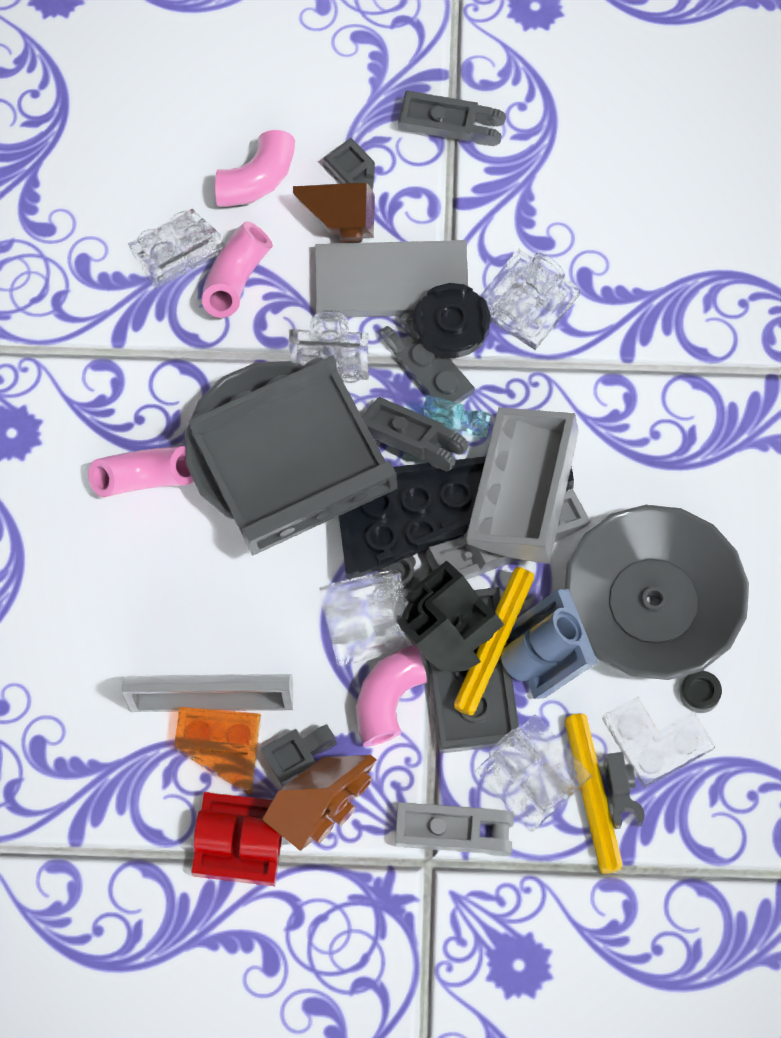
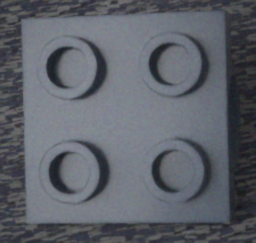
(548, 645)

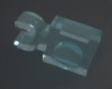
(456, 418)

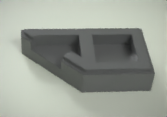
(351, 164)

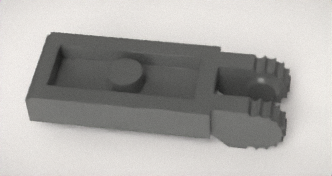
(450, 118)
(432, 373)
(414, 433)

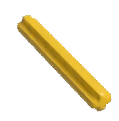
(489, 652)
(594, 795)

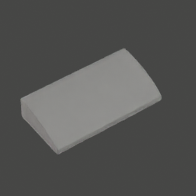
(524, 483)
(212, 692)

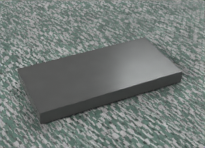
(495, 712)

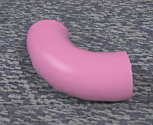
(259, 175)
(233, 269)
(139, 471)
(382, 692)

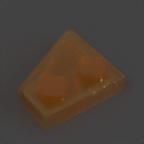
(221, 743)

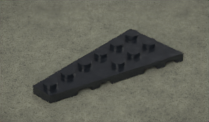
(421, 513)

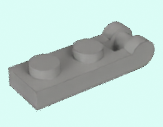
(453, 828)

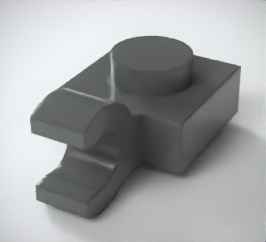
(293, 754)
(620, 780)

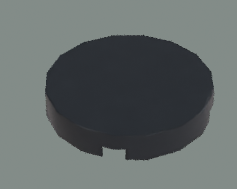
(452, 320)

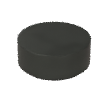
(701, 692)

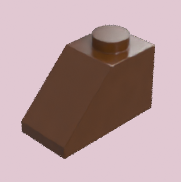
(341, 208)

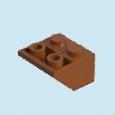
(319, 798)

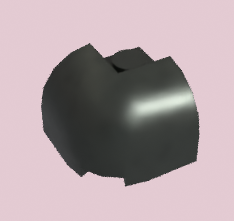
(448, 620)

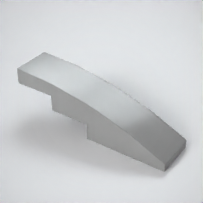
(474, 561)

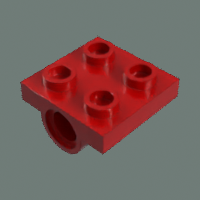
(235, 841)

